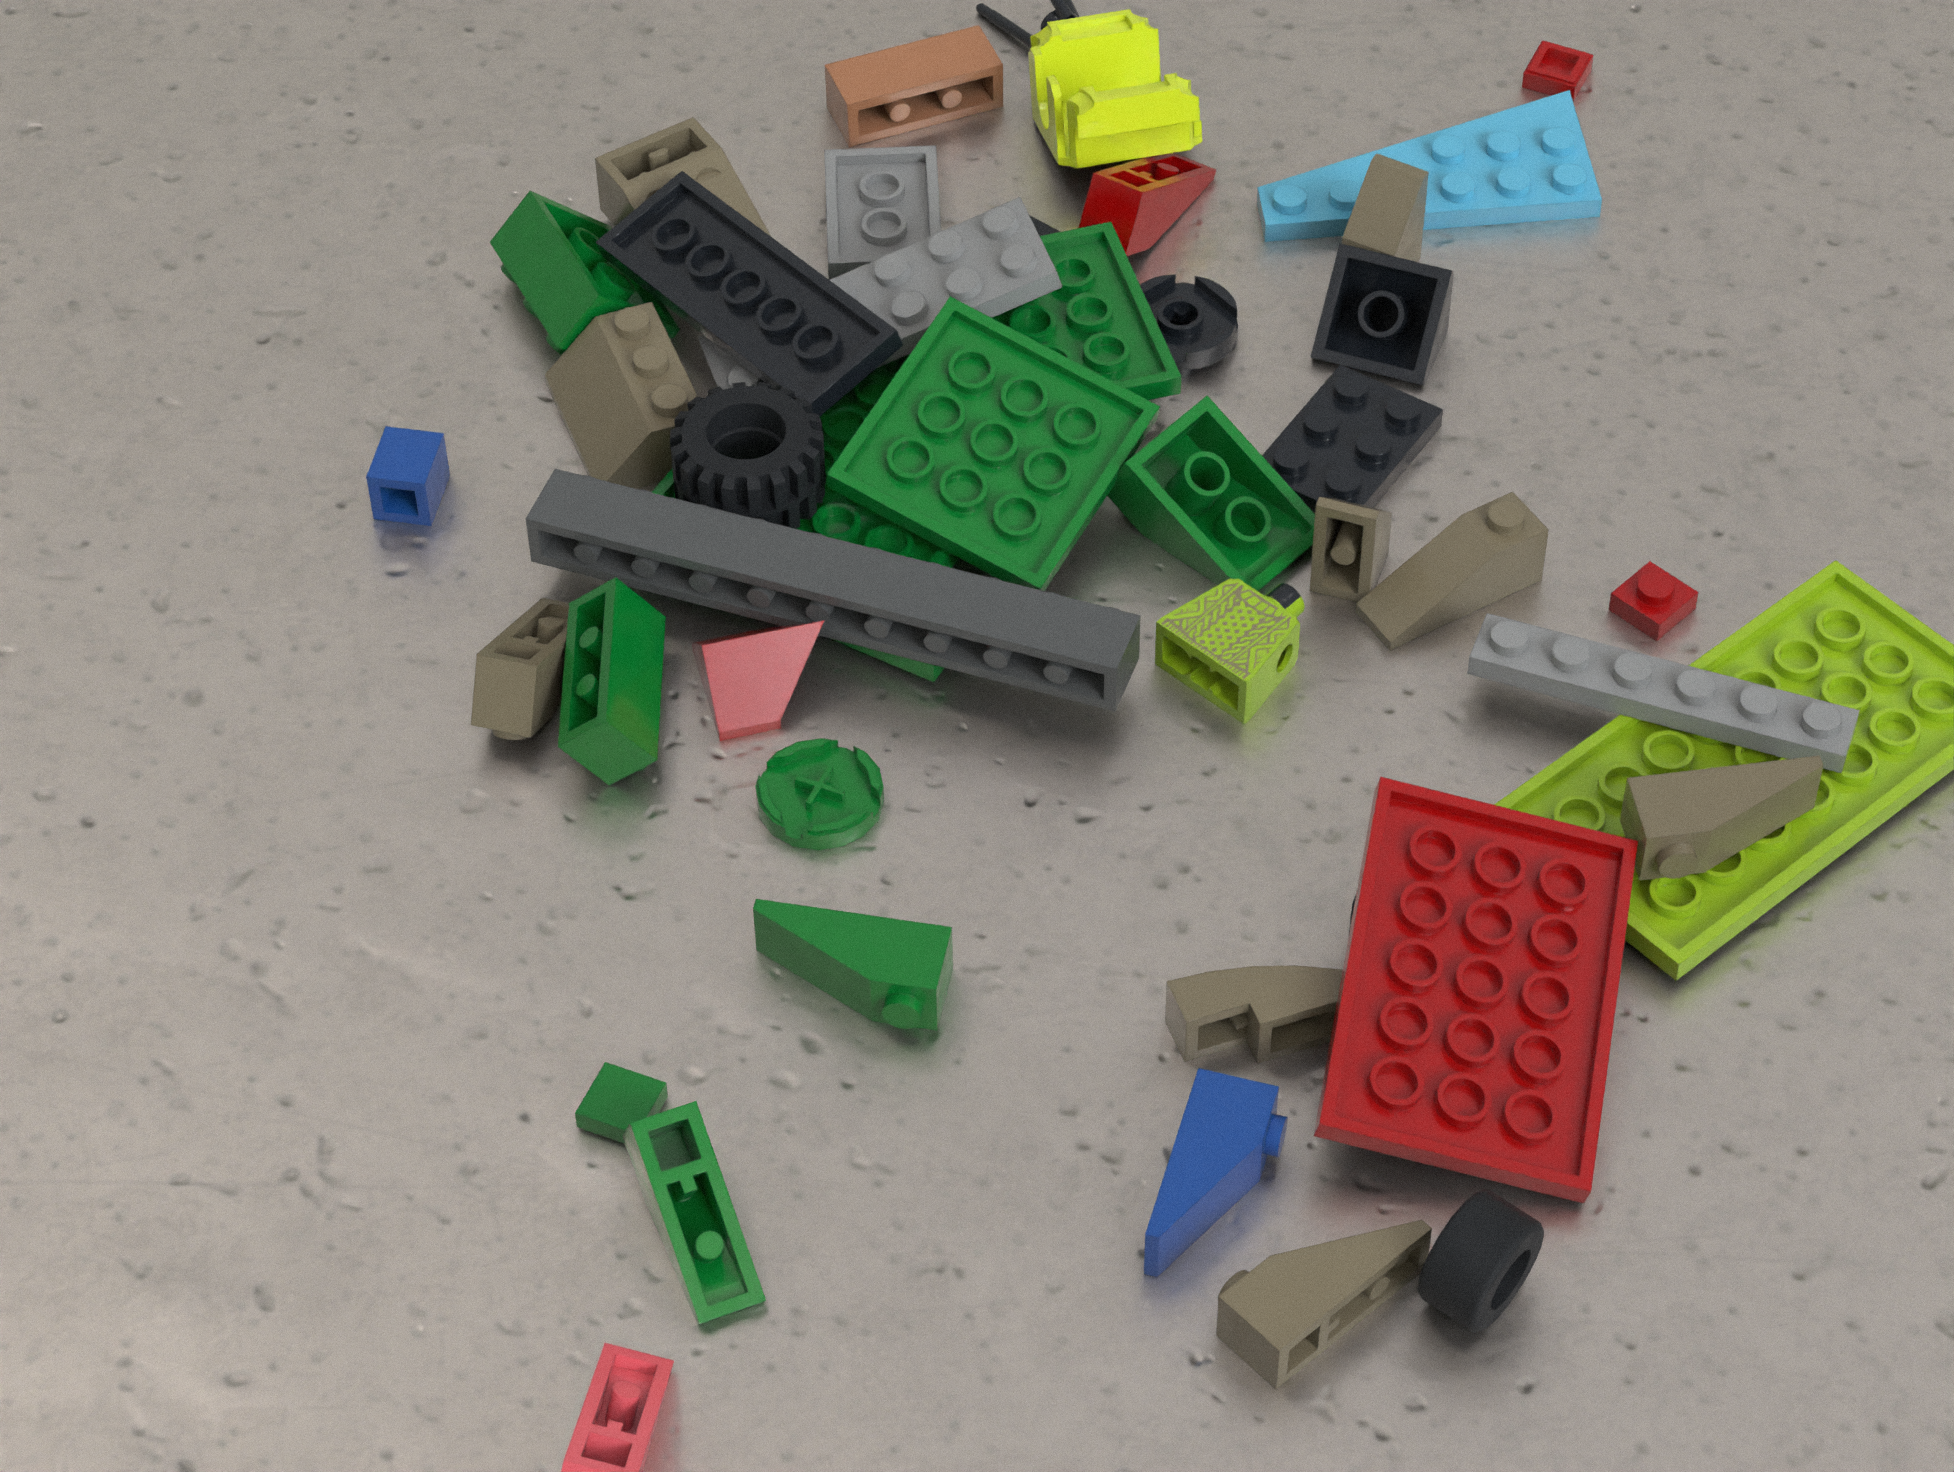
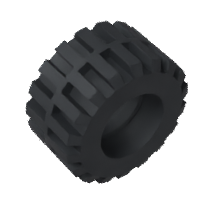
(750, 453)

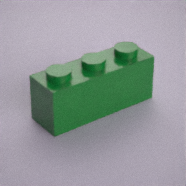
(612, 682)

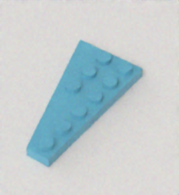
(1482, 172)

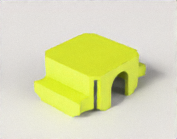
(1103, 92)

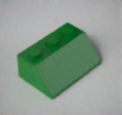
(562, 272)

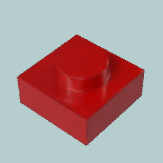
(1653, 601)

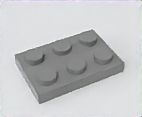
(878, 202)

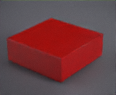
(1557, 69)

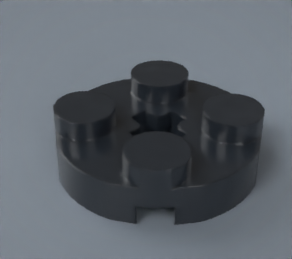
(1210, 314)

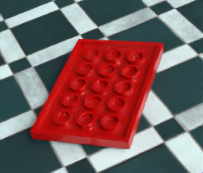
(1479, 991)

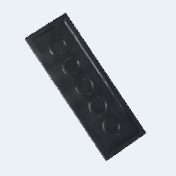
(749, 293)

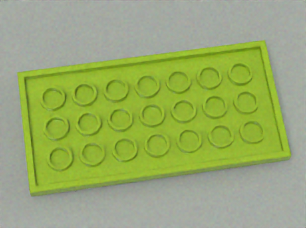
(1821, 641)

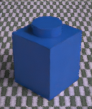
(408, 476)

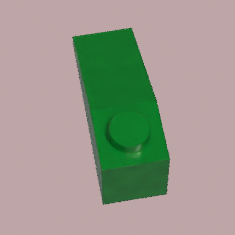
(868, 962)
(693, 1212)

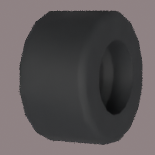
(1480, 1260)

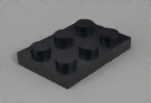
(1352, 440)

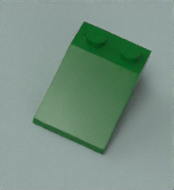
(1214, 500)

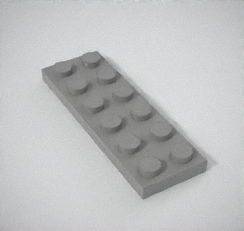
(982, 262)

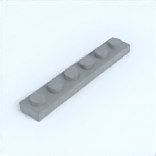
(1662, 692)

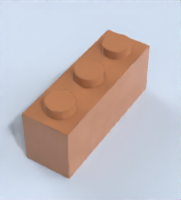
(914, 85)

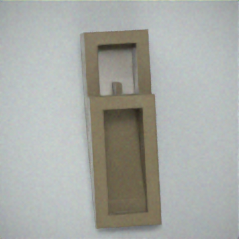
(1260, 1006)

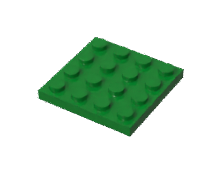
(1099, 314)
(992, 446)

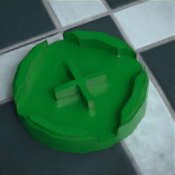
(819, 794)

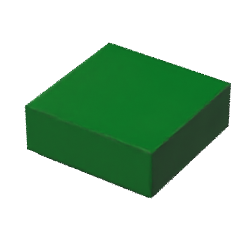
(618, 1099)

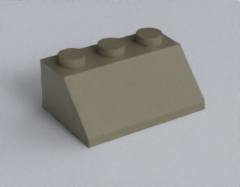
(621, 396)

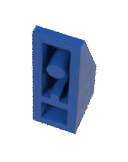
(1213, 1162)

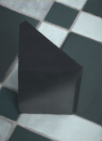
(1384, 314)

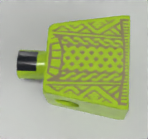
(1232, 644)

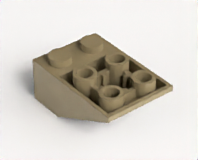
(644, 166)

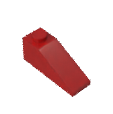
(1144, 197)

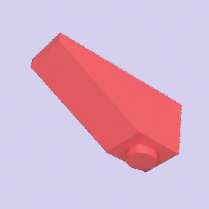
(619, 1412)

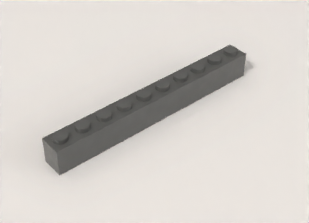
(858, 590)

